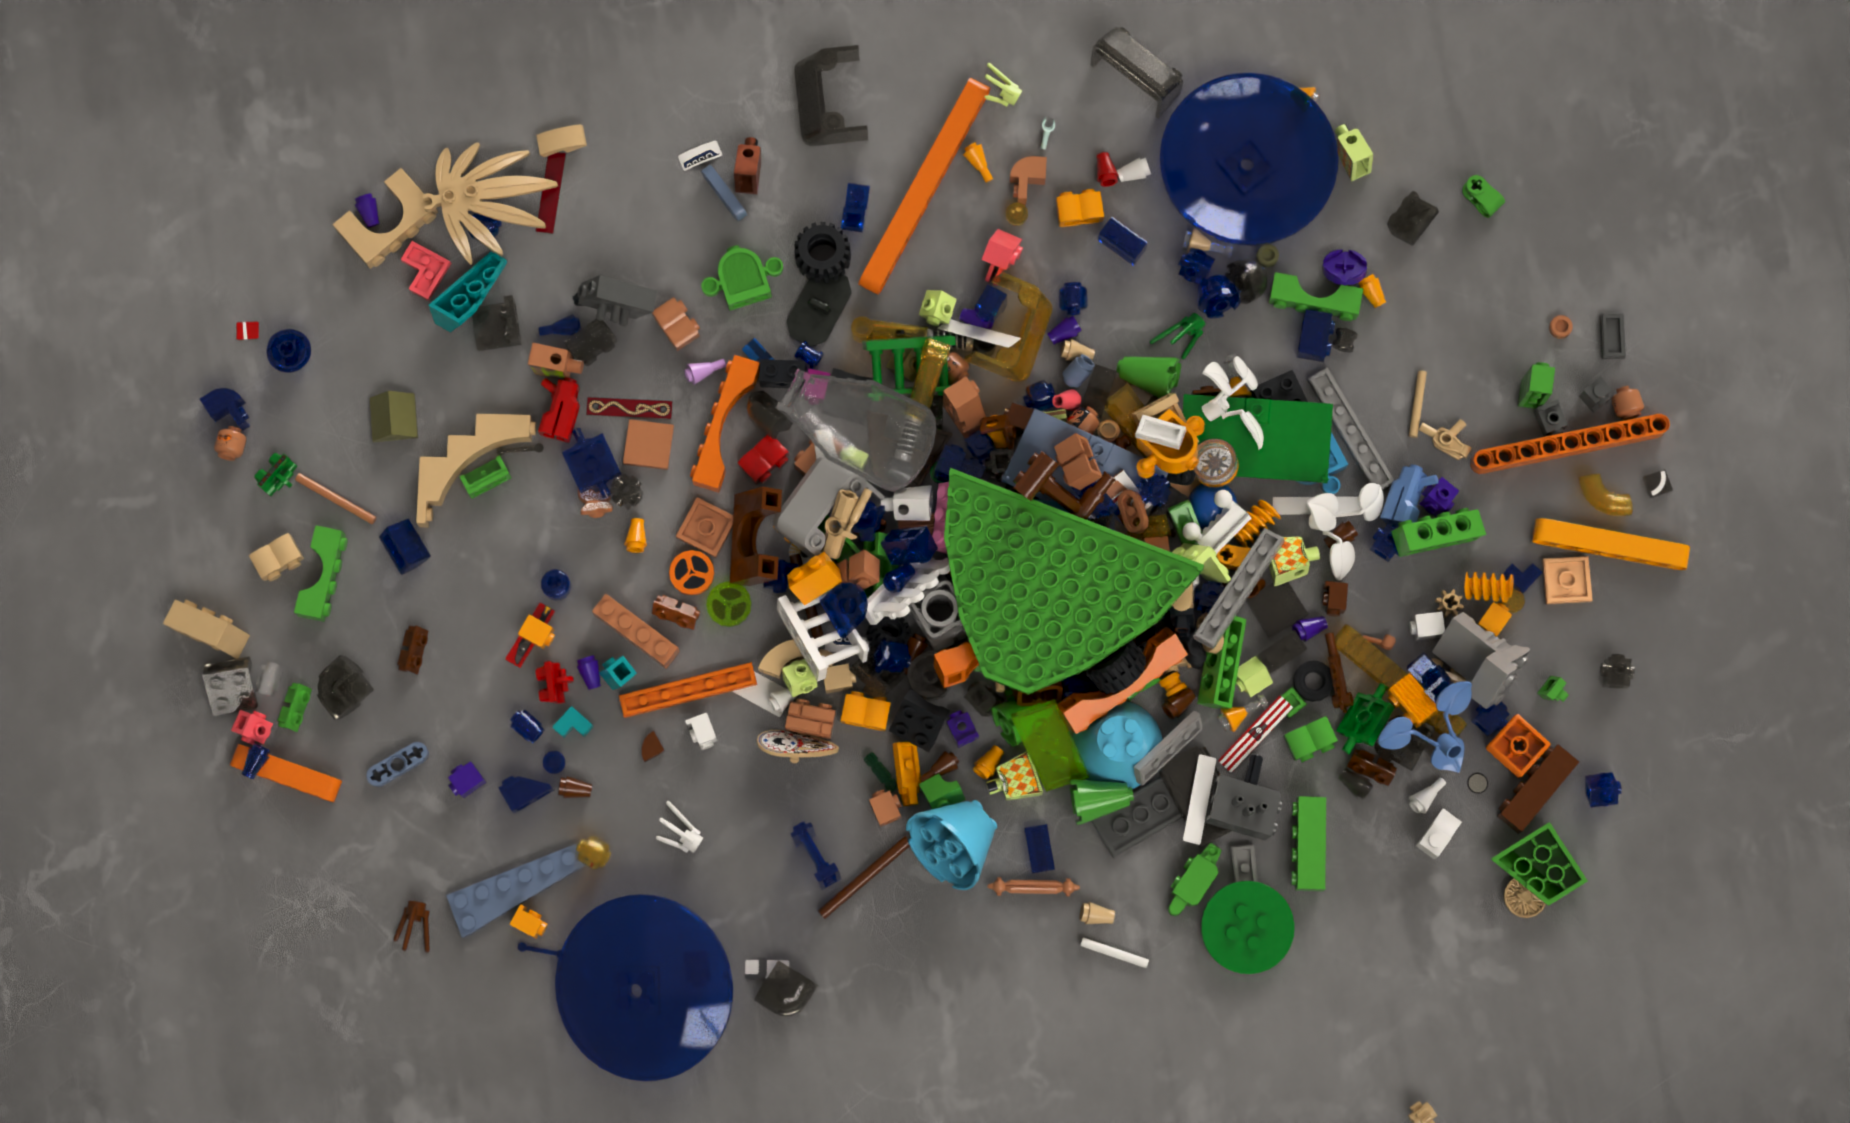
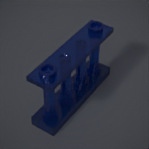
(826, 873)

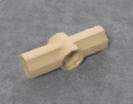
(842, 510)

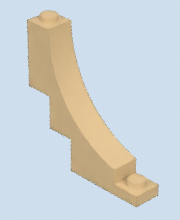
(439, 473)

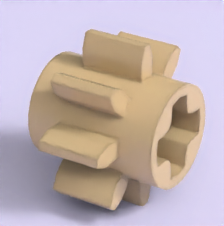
(1455, 602)
(1422, 1113)

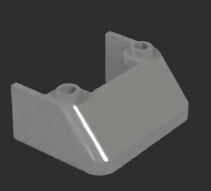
(813, 501)

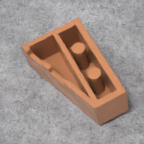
(964, 406)

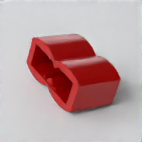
(763, 459)

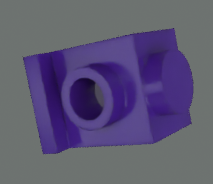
(962, 737)

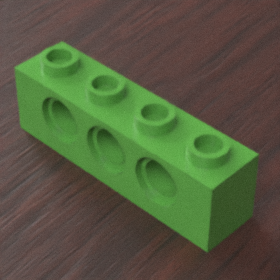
(1469, 529)
(1221, 669)

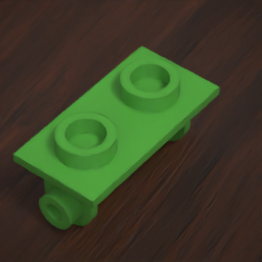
(292, 716)

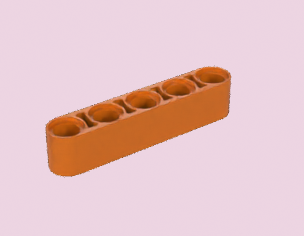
(292, 775)

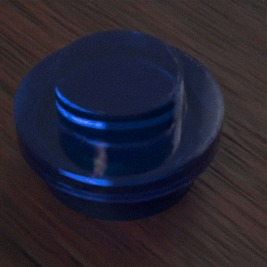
(554, 762)

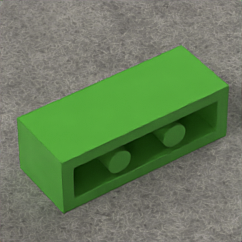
(1536, 385)

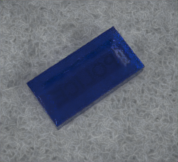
(1039, 849)

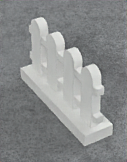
(885, 603)

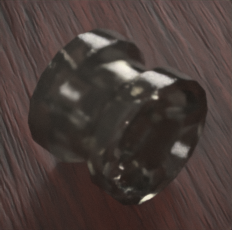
(1344, 340)

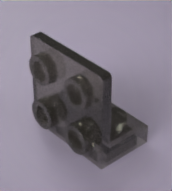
(497, 325)
(230, 686)

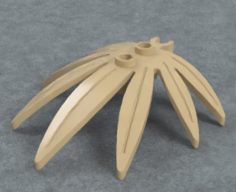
(464, 194)

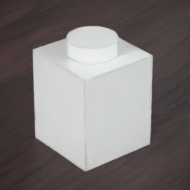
(1427, 626)

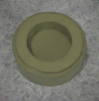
(1267, 255)

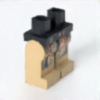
(1183, 615)

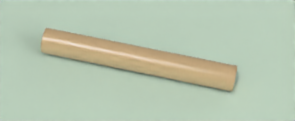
(1417, 404)

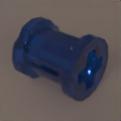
(809, 354)

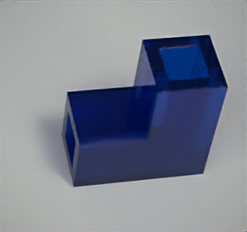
(1524, 579)

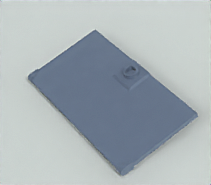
(1046, 431)

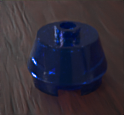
(1217, 296)
(288, 350)

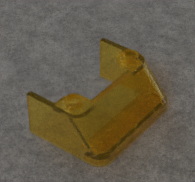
(1018, 361)

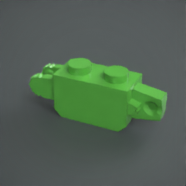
(1195, 881)

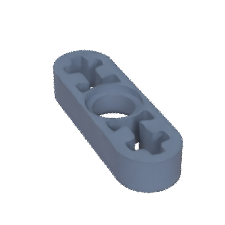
(724, 193)
(388, 761)

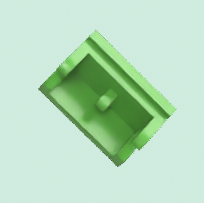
(485, 477)

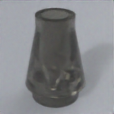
(1357, 784)

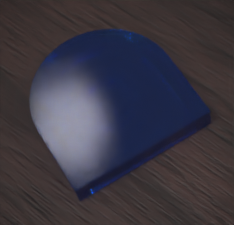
(845, 607)

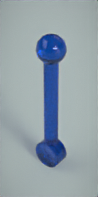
(523, 947)

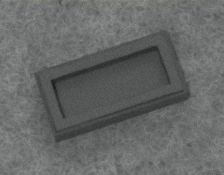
(1612, 336)

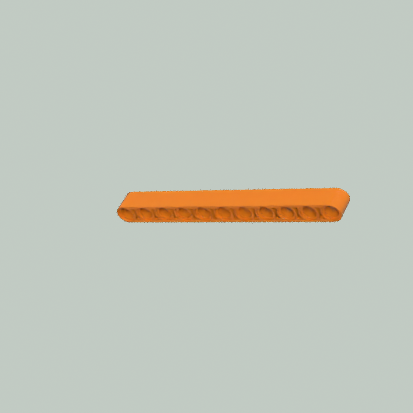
(924, 186)

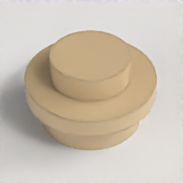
(1108, 430)

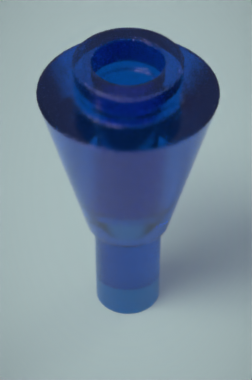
(565, 326)

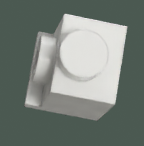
(702, 731)

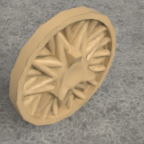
(1522, 901)

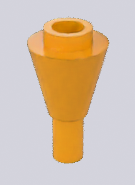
(975, 155)

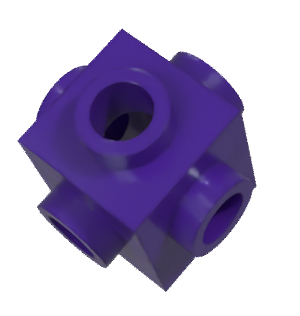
(1439, 497)

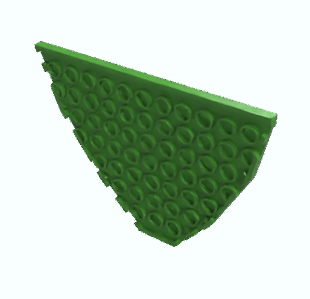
(1048, 587)

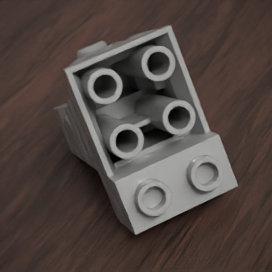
(1481, 658)

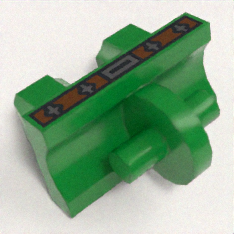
(277, 475)

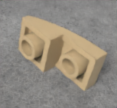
(560, 139)

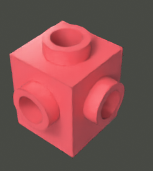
(252, 727)

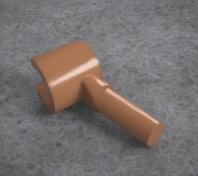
(1387, 642)

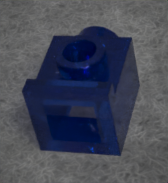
(979, 445)
(891, 657)

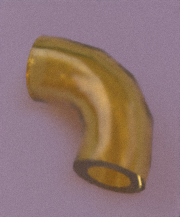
(1602, 499)

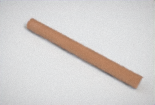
(335, 498)

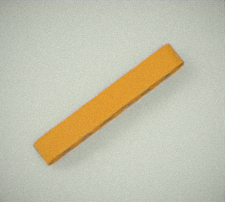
(1611, 544)

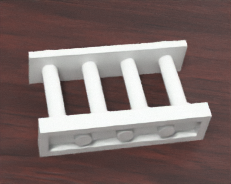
(809, 646)

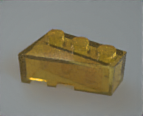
(1120, 407)

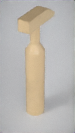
(856, 514)

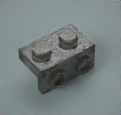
(1411, 218)

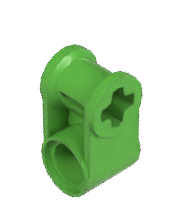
(1484, 198)

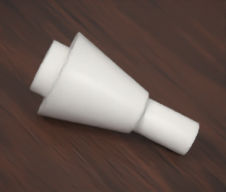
(780, 700)
(1423, 799)

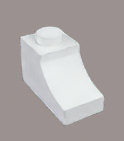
(1438, 834)

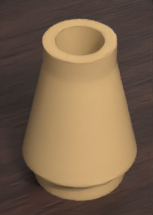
(1073, 349)
(1095, 914)

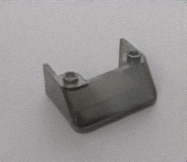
(1139, 67)
(816, 124)

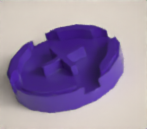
(1344, 267)

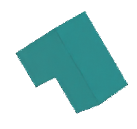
(571, 720)

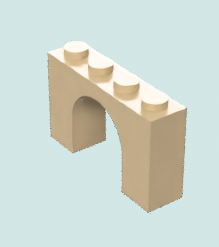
(374, 246)

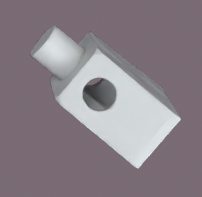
(911, 503)

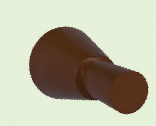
(916, 646)
(945, 764)

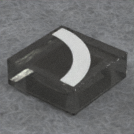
(1657, 483)

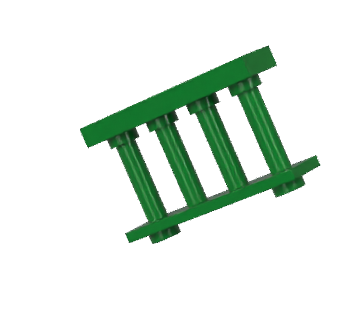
(898, 347)

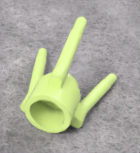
(1010, 90)

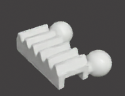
(1223, 527)

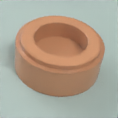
(1560, 327)

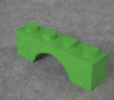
(1288, 293)
(314, 601)

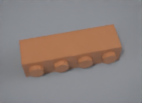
(636, 631)

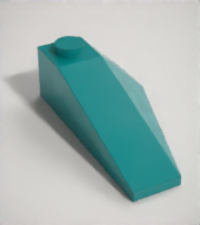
(467, 293)

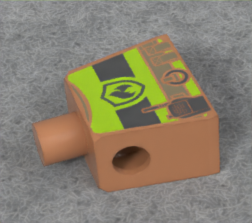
(553, 361)

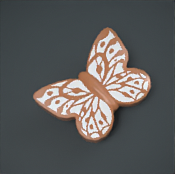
(595, 505)

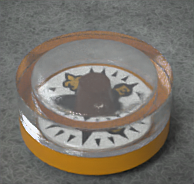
(1216, 463)

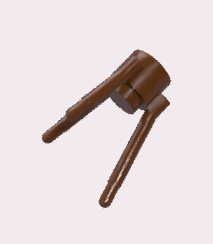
(414, 912)

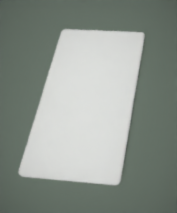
(761, 693)

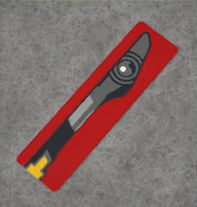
(522, 647)

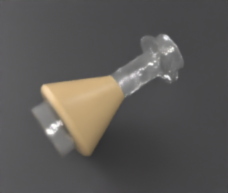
(1198, 241)

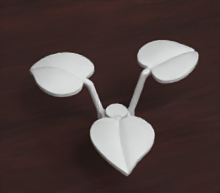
(1219, 405)
(1323, 518)

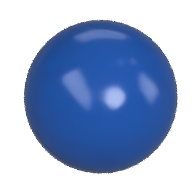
(1203, 503)

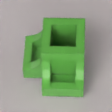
(941, 793)

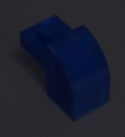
(855, 207)
(224, 402)
(1429, 675)

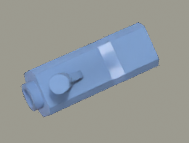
(1405, 495)

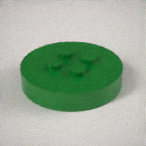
(1247, 927)

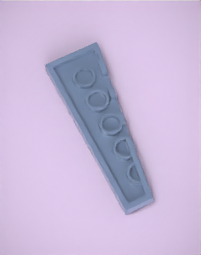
(495, 896)

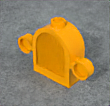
(1168, 458)

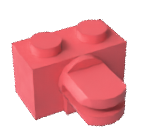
(1001, 252)

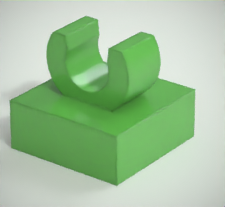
(1553, 689)

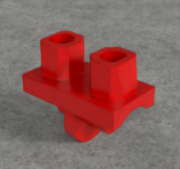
(556, 681)

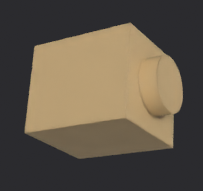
(839, 679)

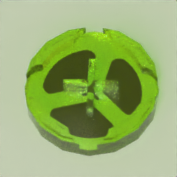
(729, 604)

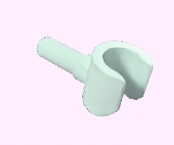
(1046, 133)

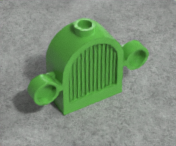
(742, 277)

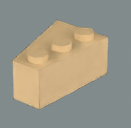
(206, 628)

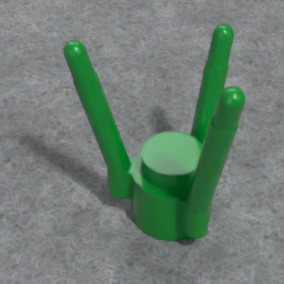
(1190, 326)

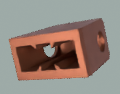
(748, 167)

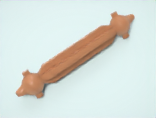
(1033, 886)

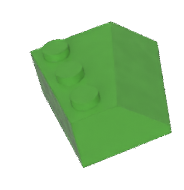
(1542, 865)

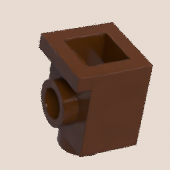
(1335, 598)

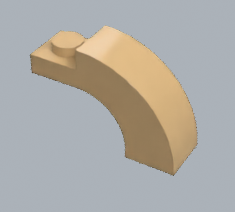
(782, 656)

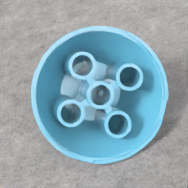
(1118, 743)
(952, 841)

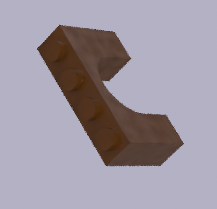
(750, 509)

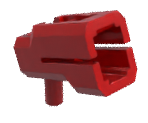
(563, 411)

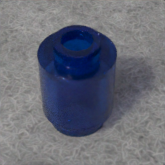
(526, 725)

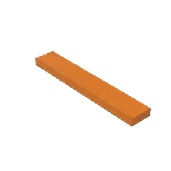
(688, 690)

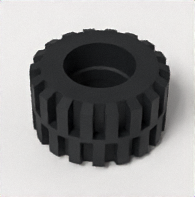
(817, 236)
(1118, 669)

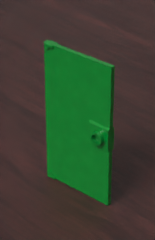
(1293, 431)

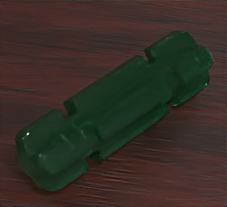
(881, 772)

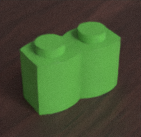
(1311, 738)

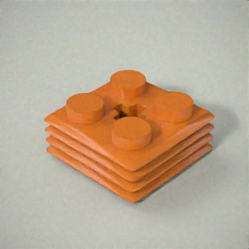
(1532, 745)

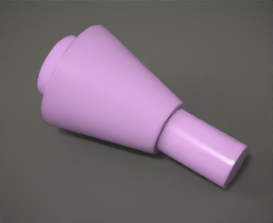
(698, 371)

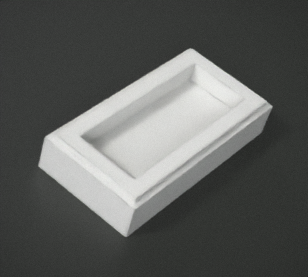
(1160, 432)

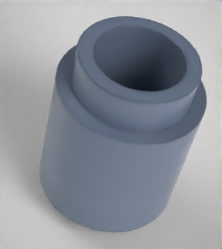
(1078, 371)

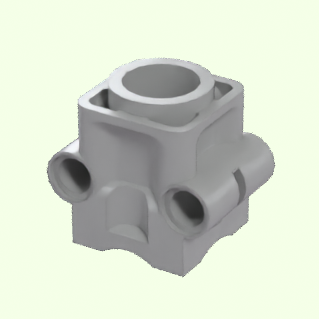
(938, 633)

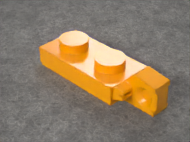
(907, 771)

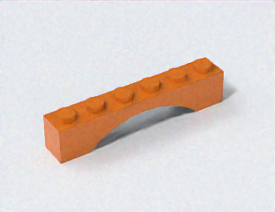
(740, 380)
(955, 664)
(1084, 708)

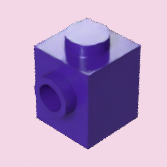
(465, 779)

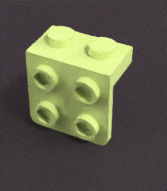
(1205, 555)

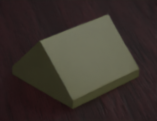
(393, 416)

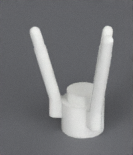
(690, 840)

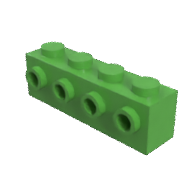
(1310, 844)

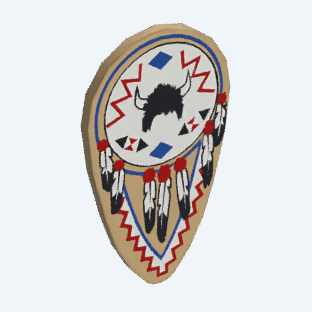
(794, 745)

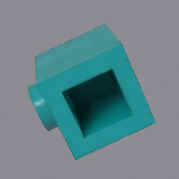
(617, 672)

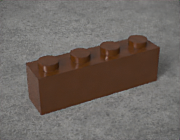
(1537, 789)

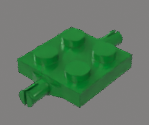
(1365, 719)

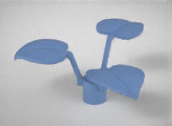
(1449, 747)

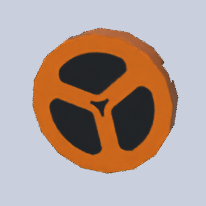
(691, 572)

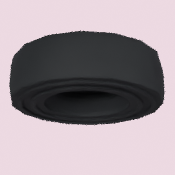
(1307, 693)

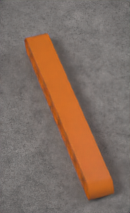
(1579, 438)

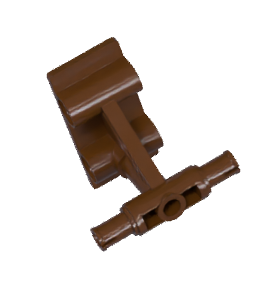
(1040, 479)

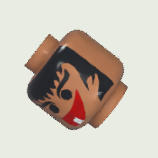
(1084, 419)

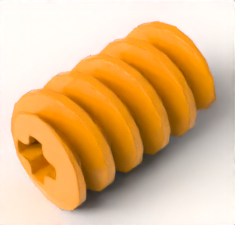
(1259, 517)
(1488, 587)

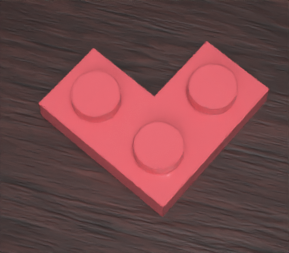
(430, 267)

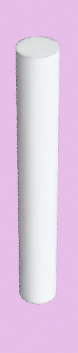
(1113, 952)

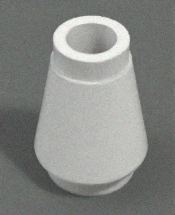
(1134, 170)

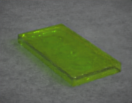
(1050, 745)

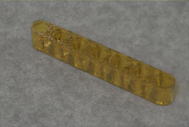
(1385, 671)

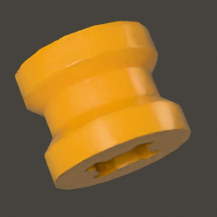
(1172, 684)

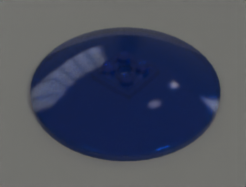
(1254, 121)
(681, 980)

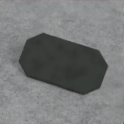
(818, 310)

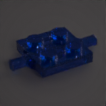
(591, 463)

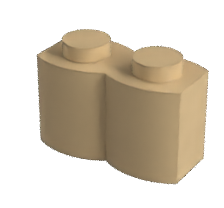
(276, 557)

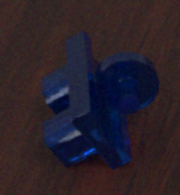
(869, 521)

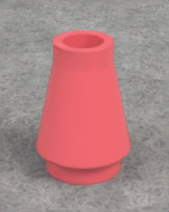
(1067, 400)

